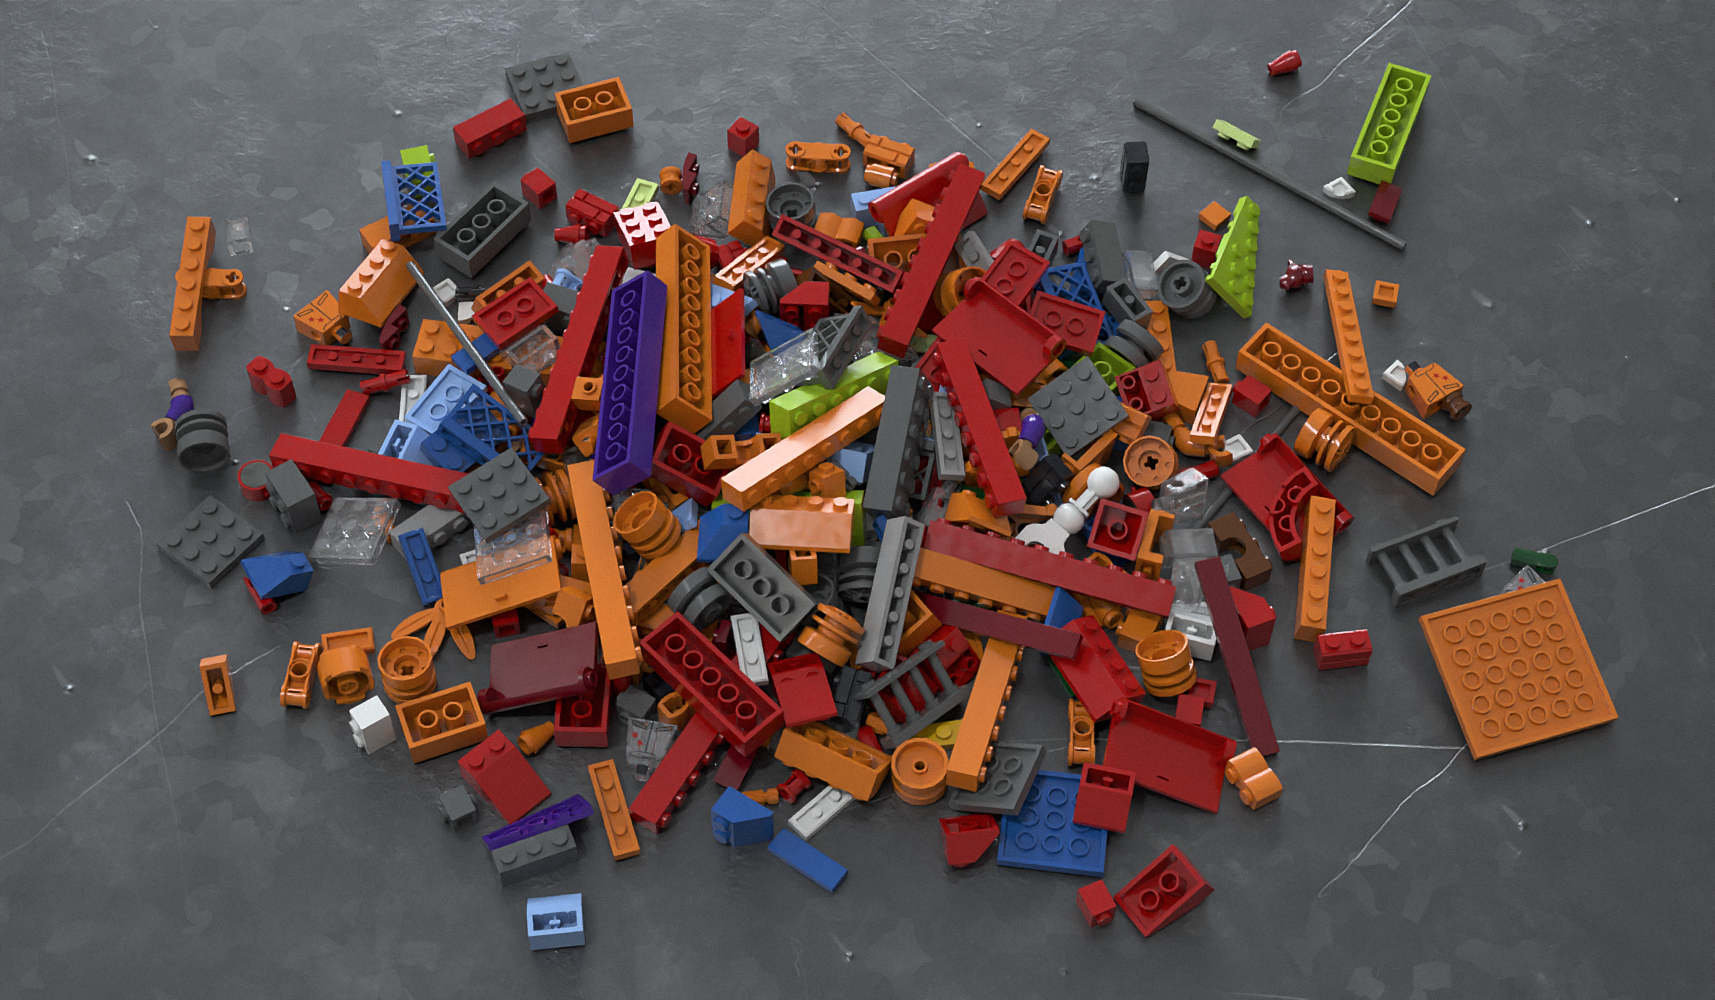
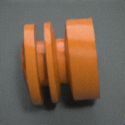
(951, 290)
(1328, 441)
(1138, 456)
(560, 496)
(647, 524)
(831, 634)
(1166, 663)
(407, 669)

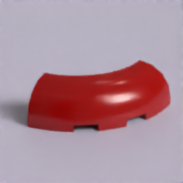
(1285, 511)

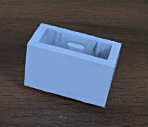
(404, 442)
(555, 921)

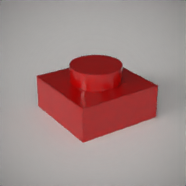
(1204, 689)

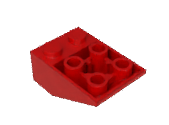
(802, 689)

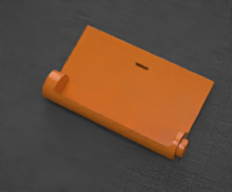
(470, 601)

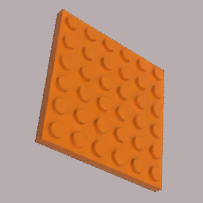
(1517, 669)

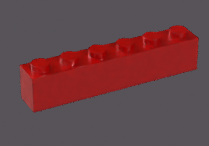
(839, 254)

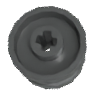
(1185, 290)
(1134, 344)
(700, 599)

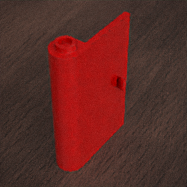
(925, 188)
(1011, 338)
(727, 342)
(1262, 476)
(1168, 754)

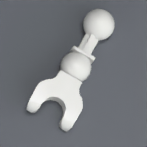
(1070, 517)

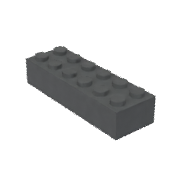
(898, 443)

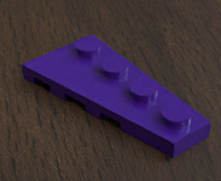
(539, 822)

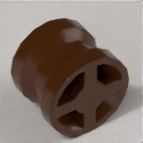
(1456, 406)

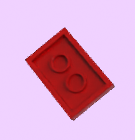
(515, 313)
(1070, 320)

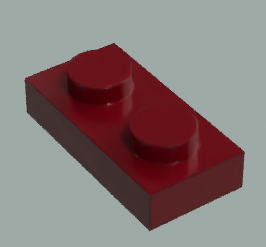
(723, 637)

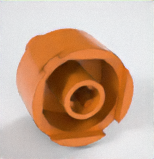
(345, 674)

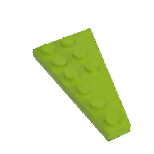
(1236, 259)

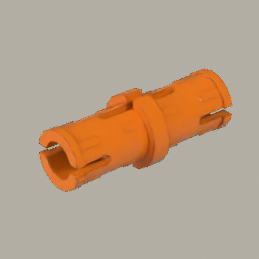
(854, 129)
(1215, 362)

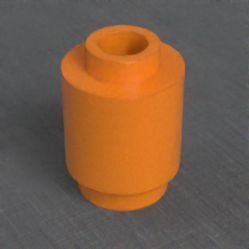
(881, 175)

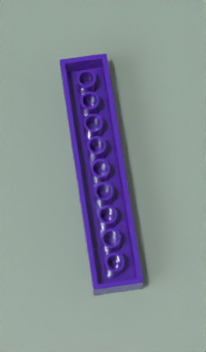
(630, 383)

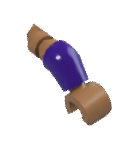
(180, 404)
(1030, 436)

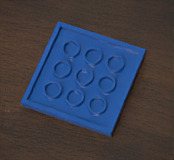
(1044, 831)

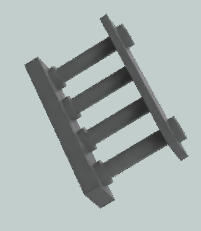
(1426, 583)
(933, 708)

